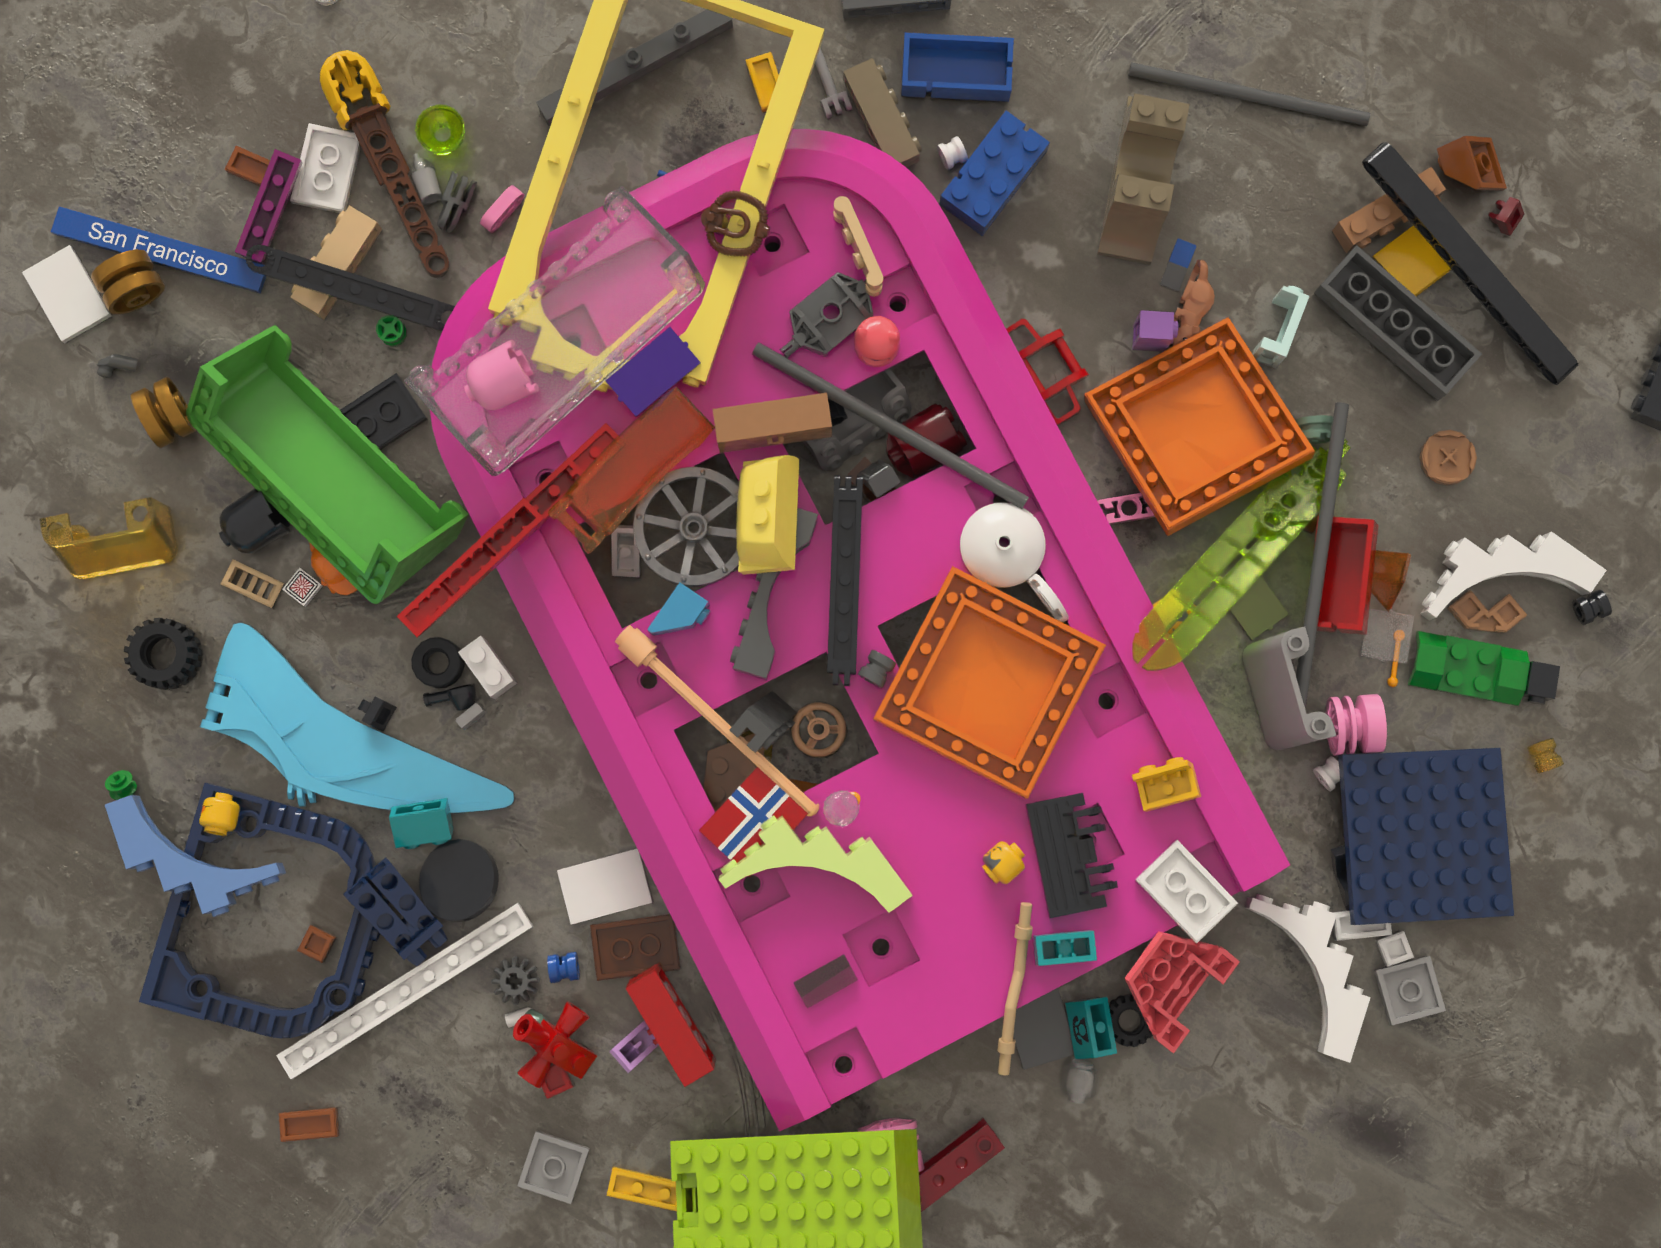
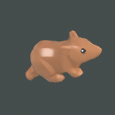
(1196, 302)

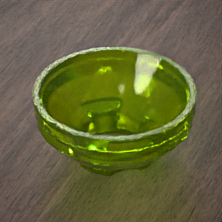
(437, 117)

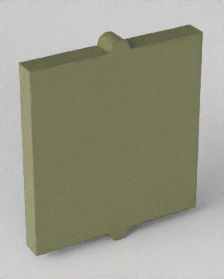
(1258, 609)

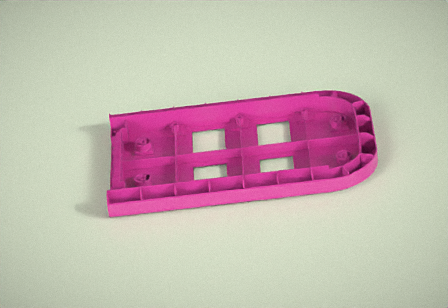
(925, 813)

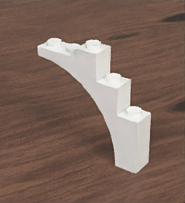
(1549, 559)
(1341, 1008)

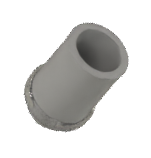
(425, 180)

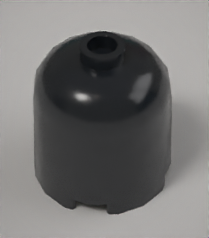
(252, 523)

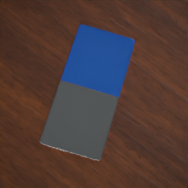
(1178, 264)

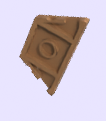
(726, 772)

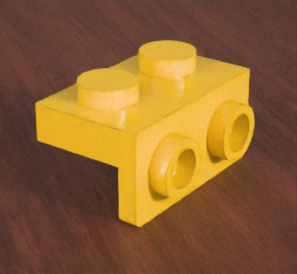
(1167, 784)

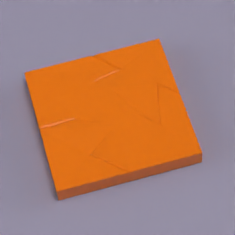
(1198, 426)
(989, 682)

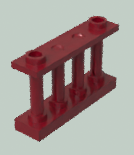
(957, 1161)

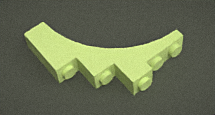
(821, 850)

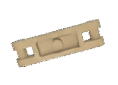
(854, 235)

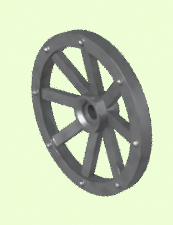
(687, 520)

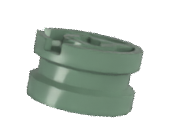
(1316, 428)

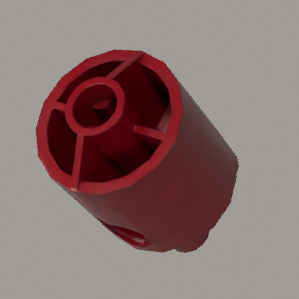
(934, 425)

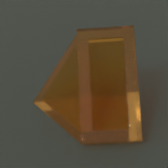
(1389, 576)

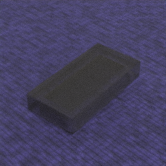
(825, 981)

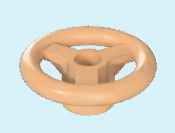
(839, 729)

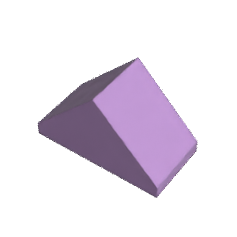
(634, 1047)

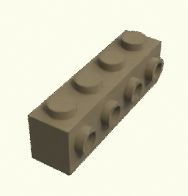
(880, 112)

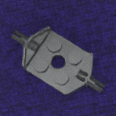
(822, 334)

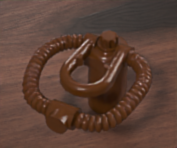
(716, 221)

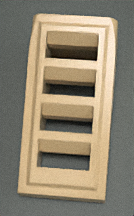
(234, 566)

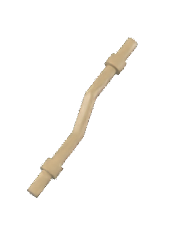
(1006, 1043)

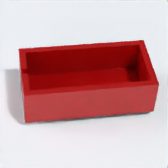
(1348, 576)

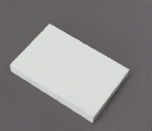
(327, 169)
(66, 294)
(604, 886)
(1186, 891)

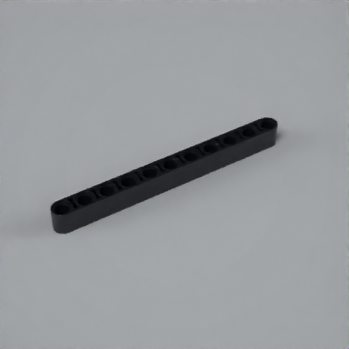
(1469, 263)

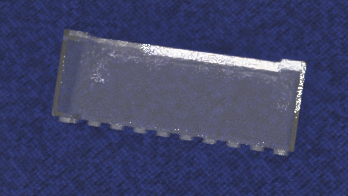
(572, 328)

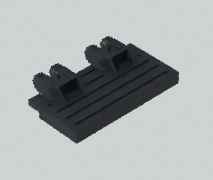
(1064, 856)

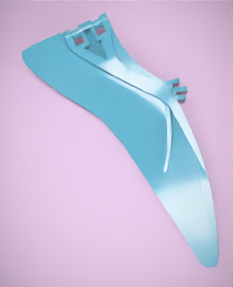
(323, 747)

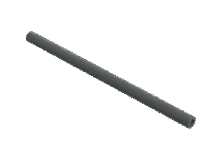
(1249, 94)

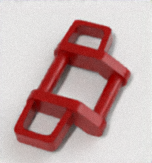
(1077, 375)

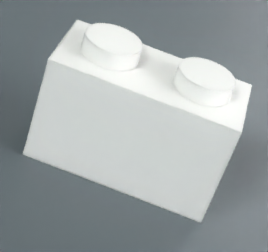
(487, 667)

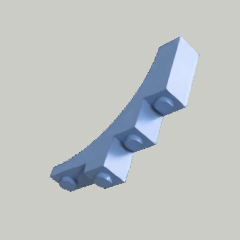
(143, 844)

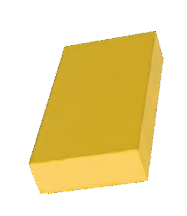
(764, 77)

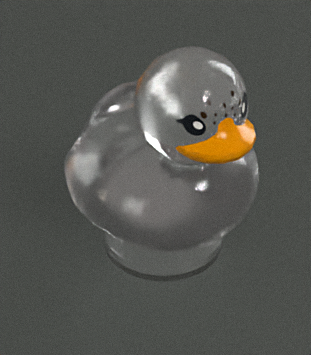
(841, 807)

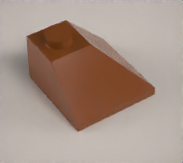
(1472, 163)

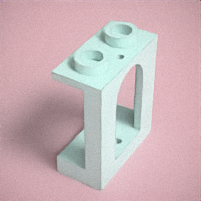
(1274, 352)

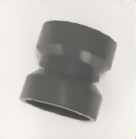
(876, 670)

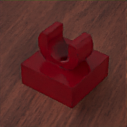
(1509, 216)

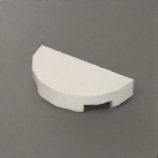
(1048, 598)

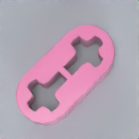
(502, 209)

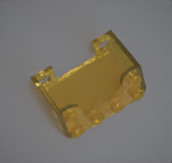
(140, 546)

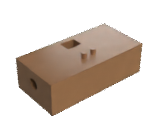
(772, 422)

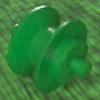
(120, 784)

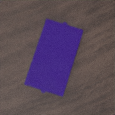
(653, 371)

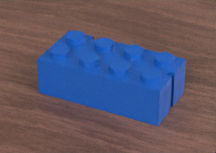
(957, 66)
(994, 173)

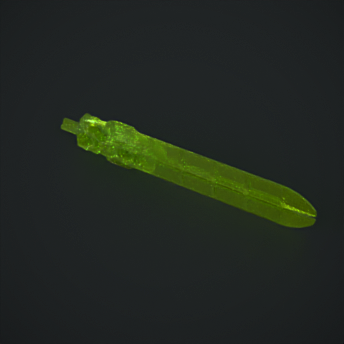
(1301, 496)

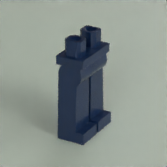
(403, 934)

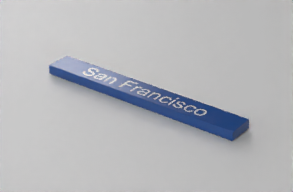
(160, 249)

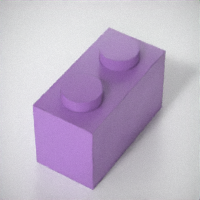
(1154, 331)

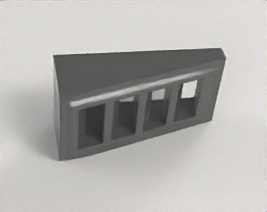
(879, 477)

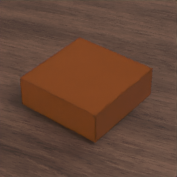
(316, 943)

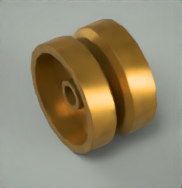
(127, 281)
(162, 412)

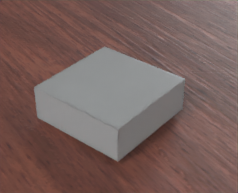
(470, 716)

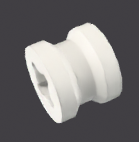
(952, 153)
(1328, 773)

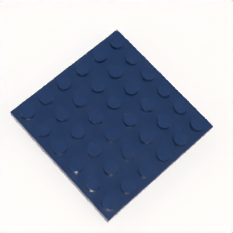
(1425, 836)

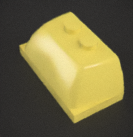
(767, 515)

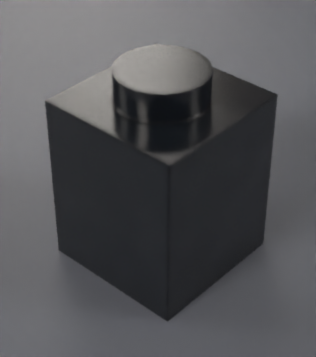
(1541, 682)

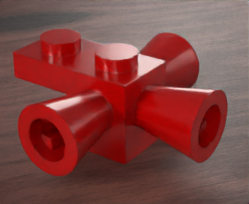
(553, 1045)

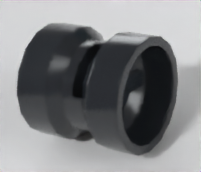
(1589, 608)

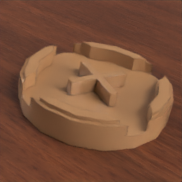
(1448, 457)

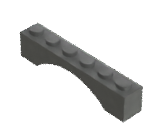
(756, 649)

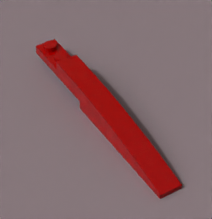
(502, 538)

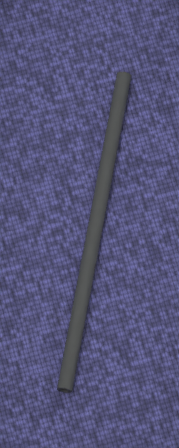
(890, 425)
(1322, 544)

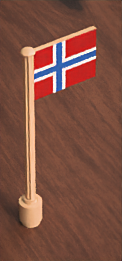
(763, 792)

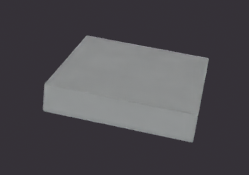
(1409, 990)
(553, 1167)

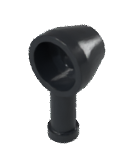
(461, 697)

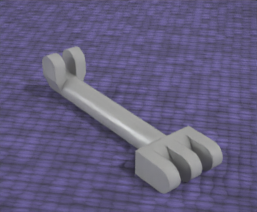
(833, 98)

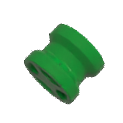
(386, 327)

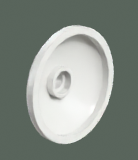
(997, 564)

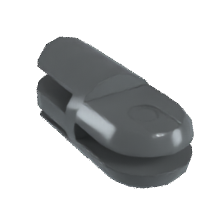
(455, 201)

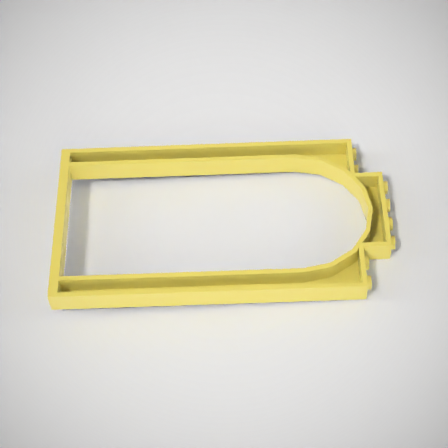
(525, 250)

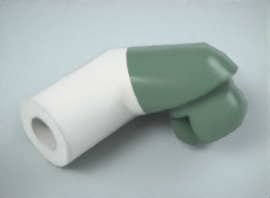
(513, 1017)

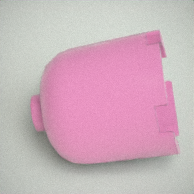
(499, 377)

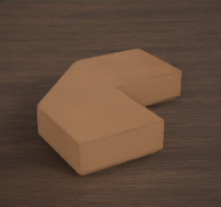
(1475, 616)

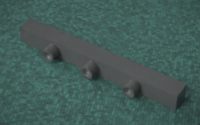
(649, 56)

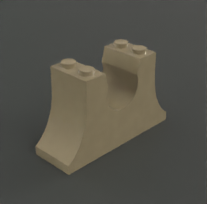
(1141, 177)

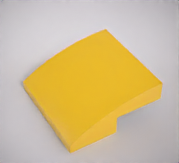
(1412, 261)

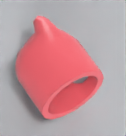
(877, 340)

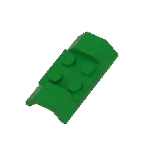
(1470, 668)

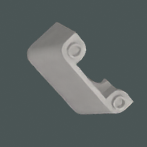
(1278, 692)

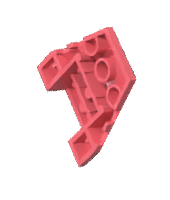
(1168, 979)

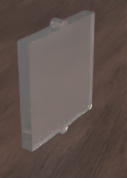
(1387, 636)

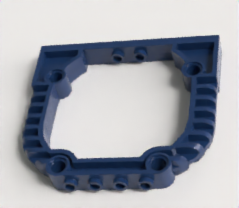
(173, 981)

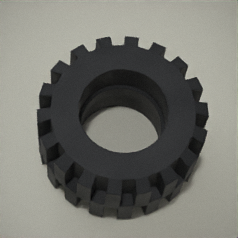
(141, 647)

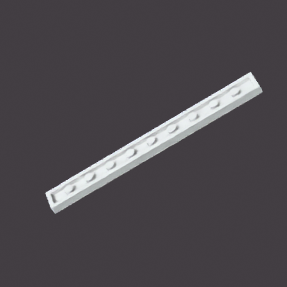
(404, 991)

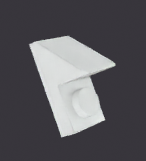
(625, 554)

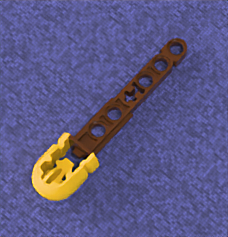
(368, 123)

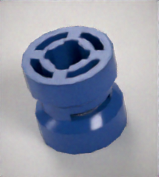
(563, 967)

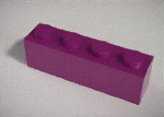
(269, 204)

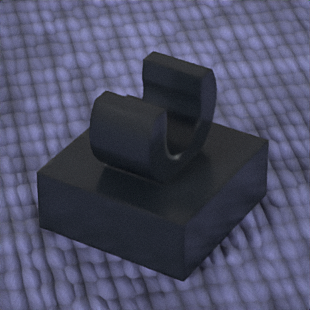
(377, 713)

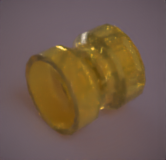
(1545, 755)

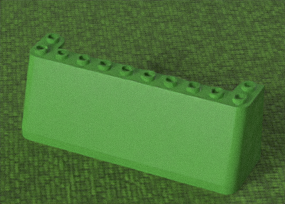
(318, 467)

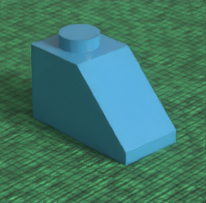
(680, 612)

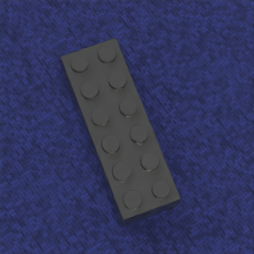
(1397, 323)

